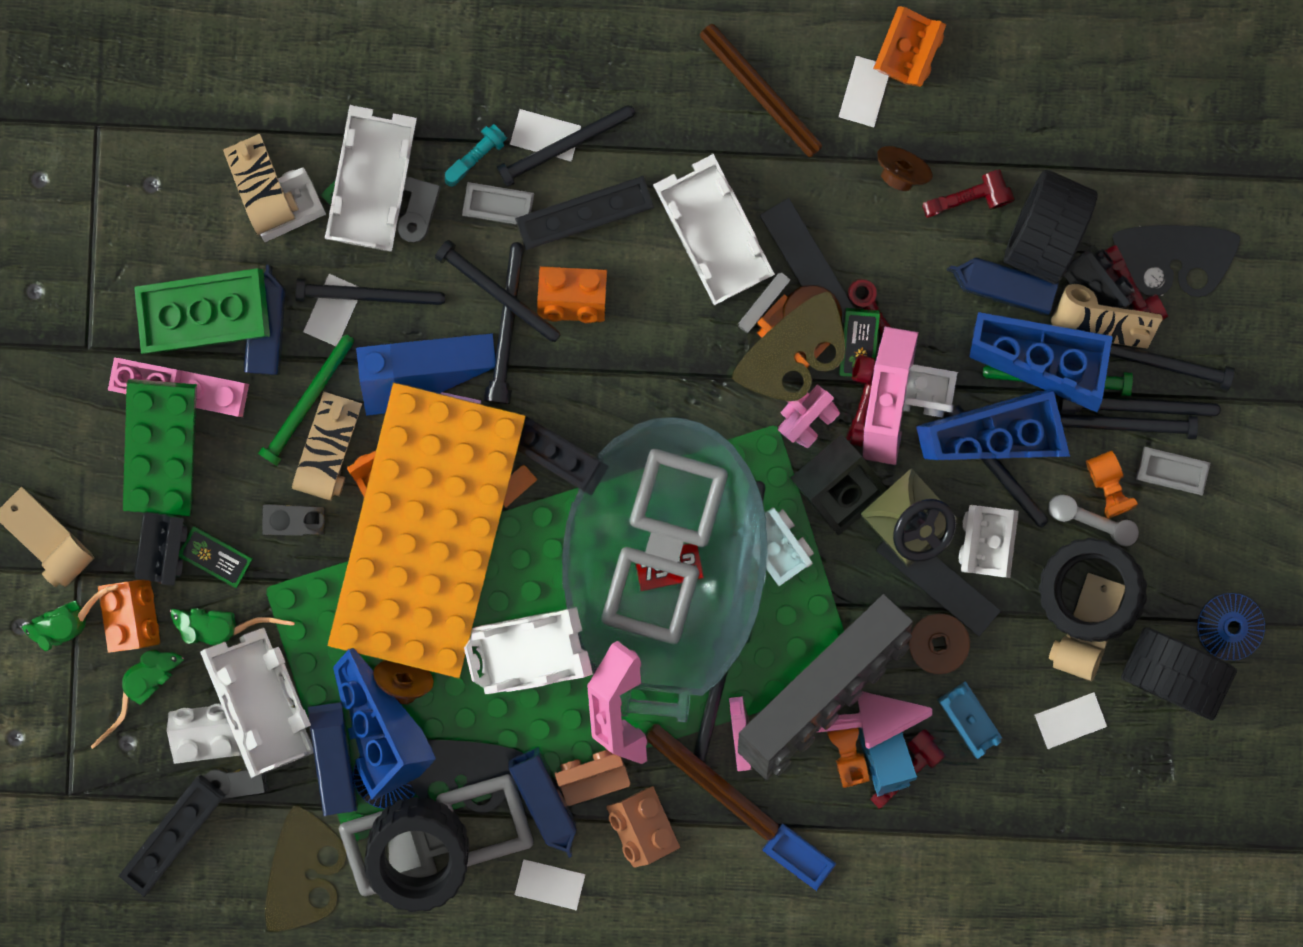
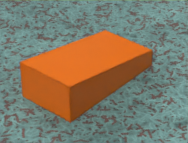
(518, 483)

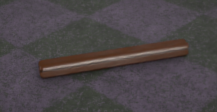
(760, 90)
(711, 782)

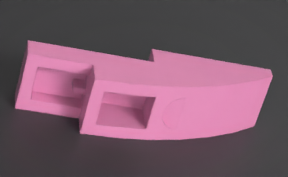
(212, 392)

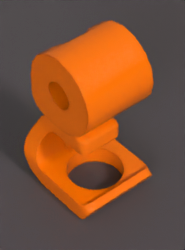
(1106, 474)
(851, 764)

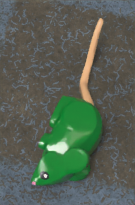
(62, 623)
(213, 626)
(143, 680)

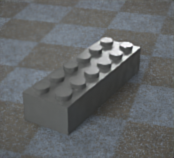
(825, 688)

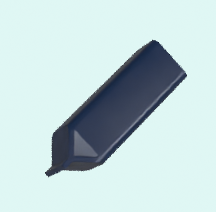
(1005, 285)
(264, 354)
(332, 759)
(544, 799)

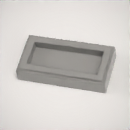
(496, 203)
(763, 302)
(1173, 471)

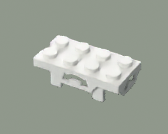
(370, 179)
(714, 230)
(528, 652)
(259, 702)

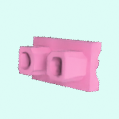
(803, 412)

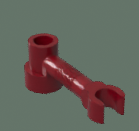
(992, 188)
(867, 302)
(1151, 304)
(863, 373)
(925, 753)

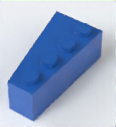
(1045, 355)
(1007, 429)

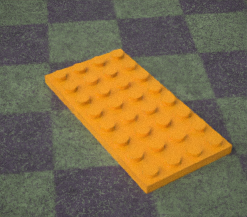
(426, 530)

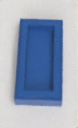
(799, 856)

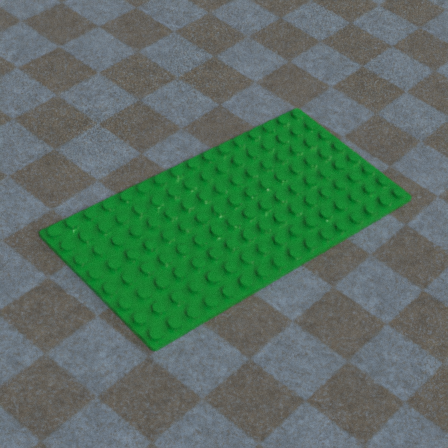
(527, 580)

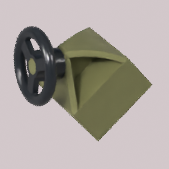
(912, 520)

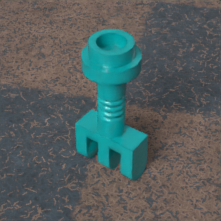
(492, 138)

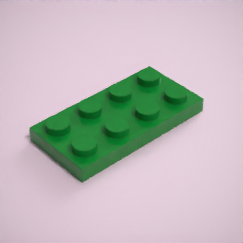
(202, 311)
(159, 447)

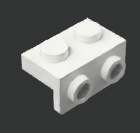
(306, 198)
(930, 389)
(988, 541)
(785, 553)
(200, 734)

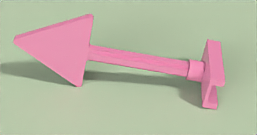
(878, 717)

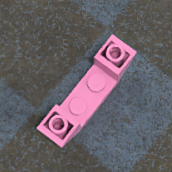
(888, 395)
(614, 677)

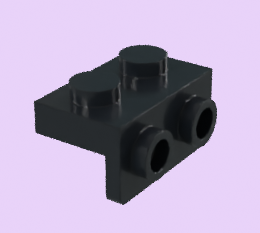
(1095, 272)
(160, 548)

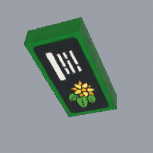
(860, 336)
(215, 557)

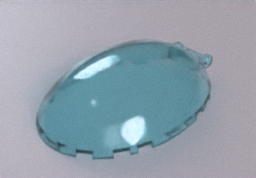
(731, 562)

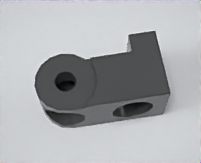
(420, 211)
(292, 520)
(237, 782)

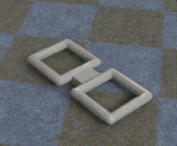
(664, 546)
(430, 846)

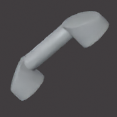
(1065, 508)

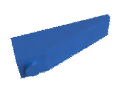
(421, 364)
(387, 737)

